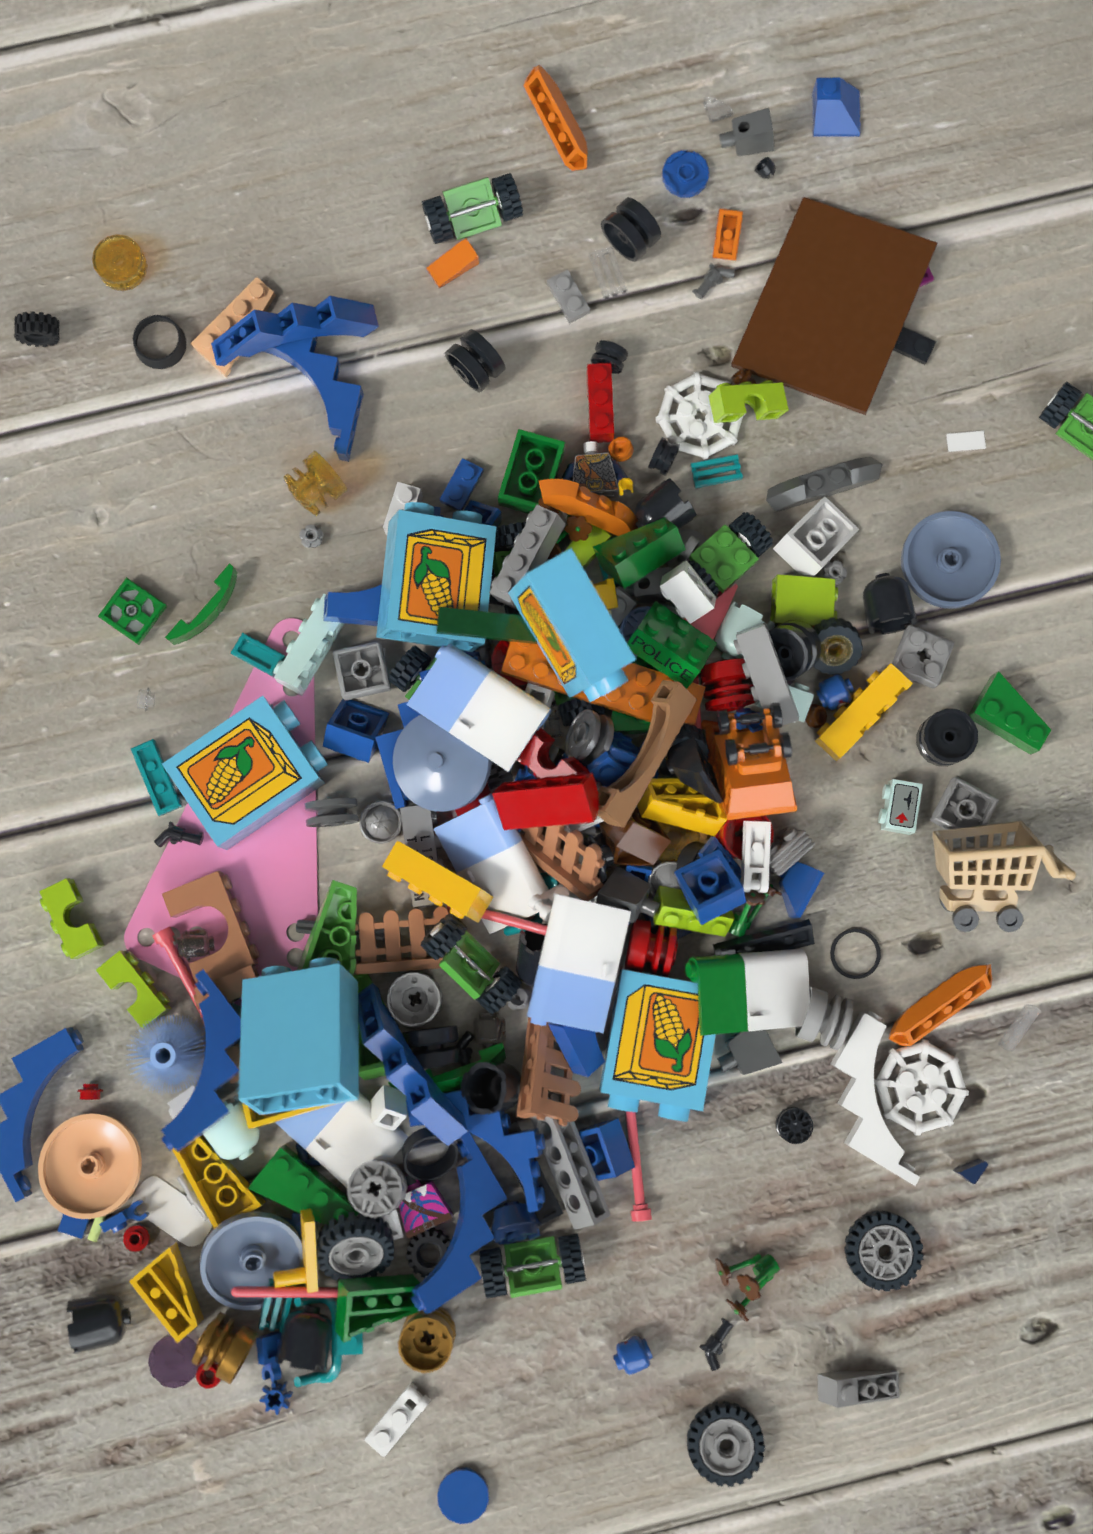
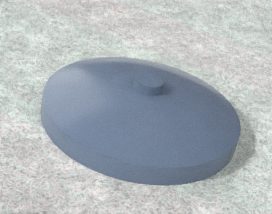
(950, 559)
(438, 767)
(247, 1253)

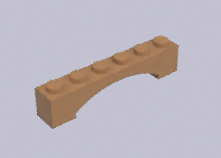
(670, 709)

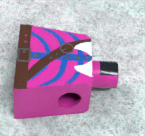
(423, 1207)

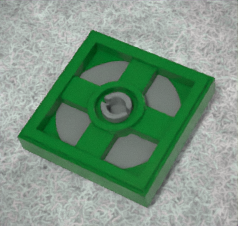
(132, 611)

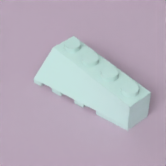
(308, 650)

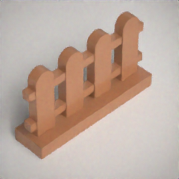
(564, 864)
(393, 948)
(537, 1079)

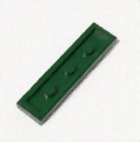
(483, 625)

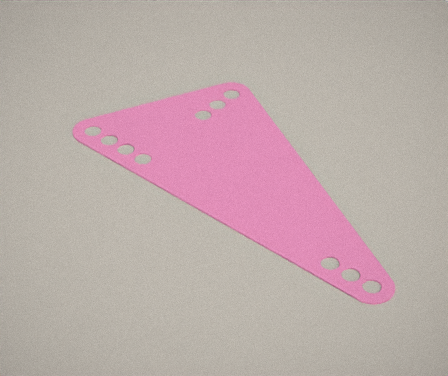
(269, 870)

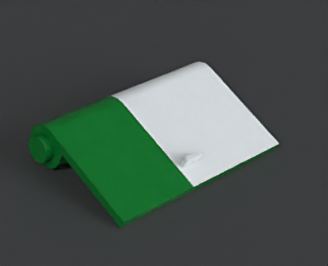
(751, 990)

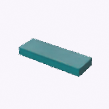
(156, 778)

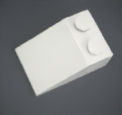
(816, 538)

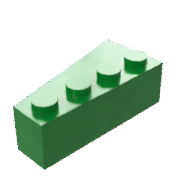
(301, 1187)

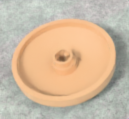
(89, 1166)

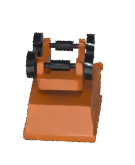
(751, 765)

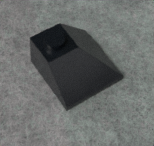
(693, 768)

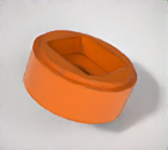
(621, 449)

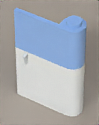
(478, 706)
(492, 860)
(578, 964)
(344, 1137)

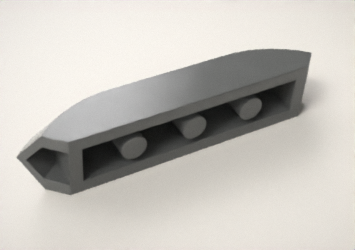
(823, 483)

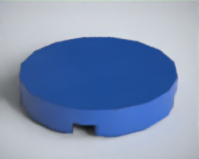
(685, 174)
(463, 1495)

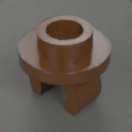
(742, 376)

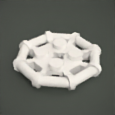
(686, 419)
(934, 1094)

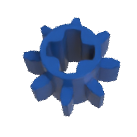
(281, 1401)

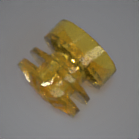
(315, 483)

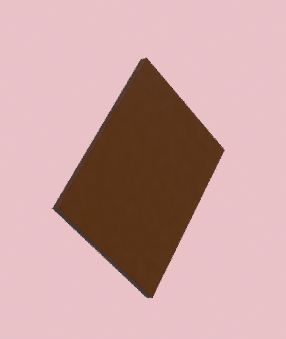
(834, 305)

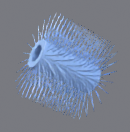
(169, 1054)

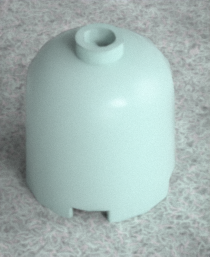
(736, 620)
(231, 1135)

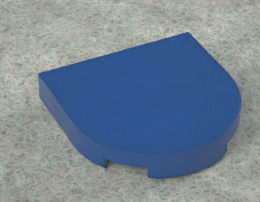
(623, 749)

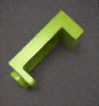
(802, 599)

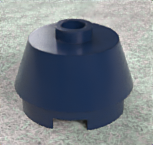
(514, 1223)

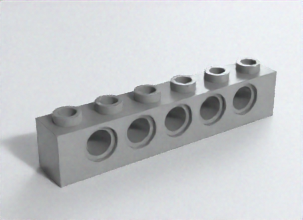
(572, 1170)

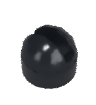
(765, 168)

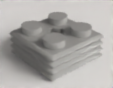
(936, 649)
(347, 664)
(961, 793)
(788, 849)

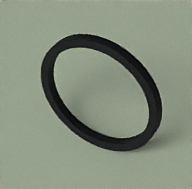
(878, 951)

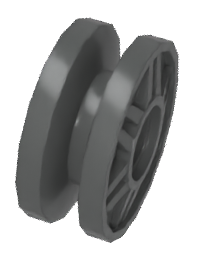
(331, 812)

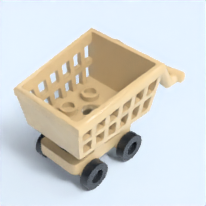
(967, 884)

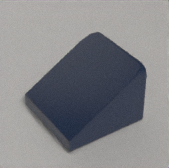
(972, 1171)

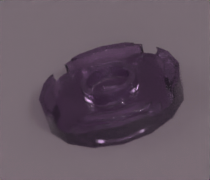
(172, 1361)

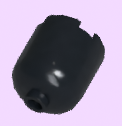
(664, 503)
(888, 604)
(528, 955)
(491, 1087)
(97, 1322)
(305, 1339)

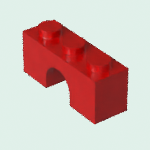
(600, 402)
(537, 758)

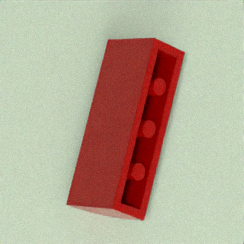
(547, 801)

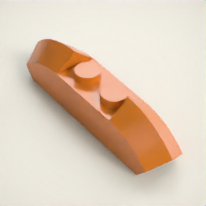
(557, 118)
(580, 501)
(941, 1004)

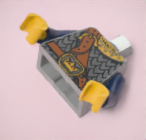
(598, 472)

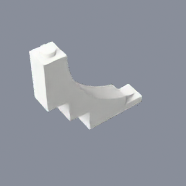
(869, 1132)

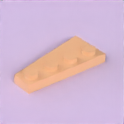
(254, 296)

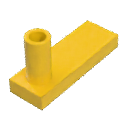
(307, 1273)

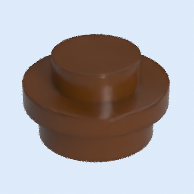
(816, 716)

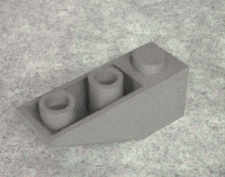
(857, 1387)

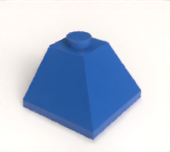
(835, 108)
(798, 887)

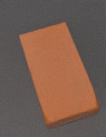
(727, 234)
(453, 263)

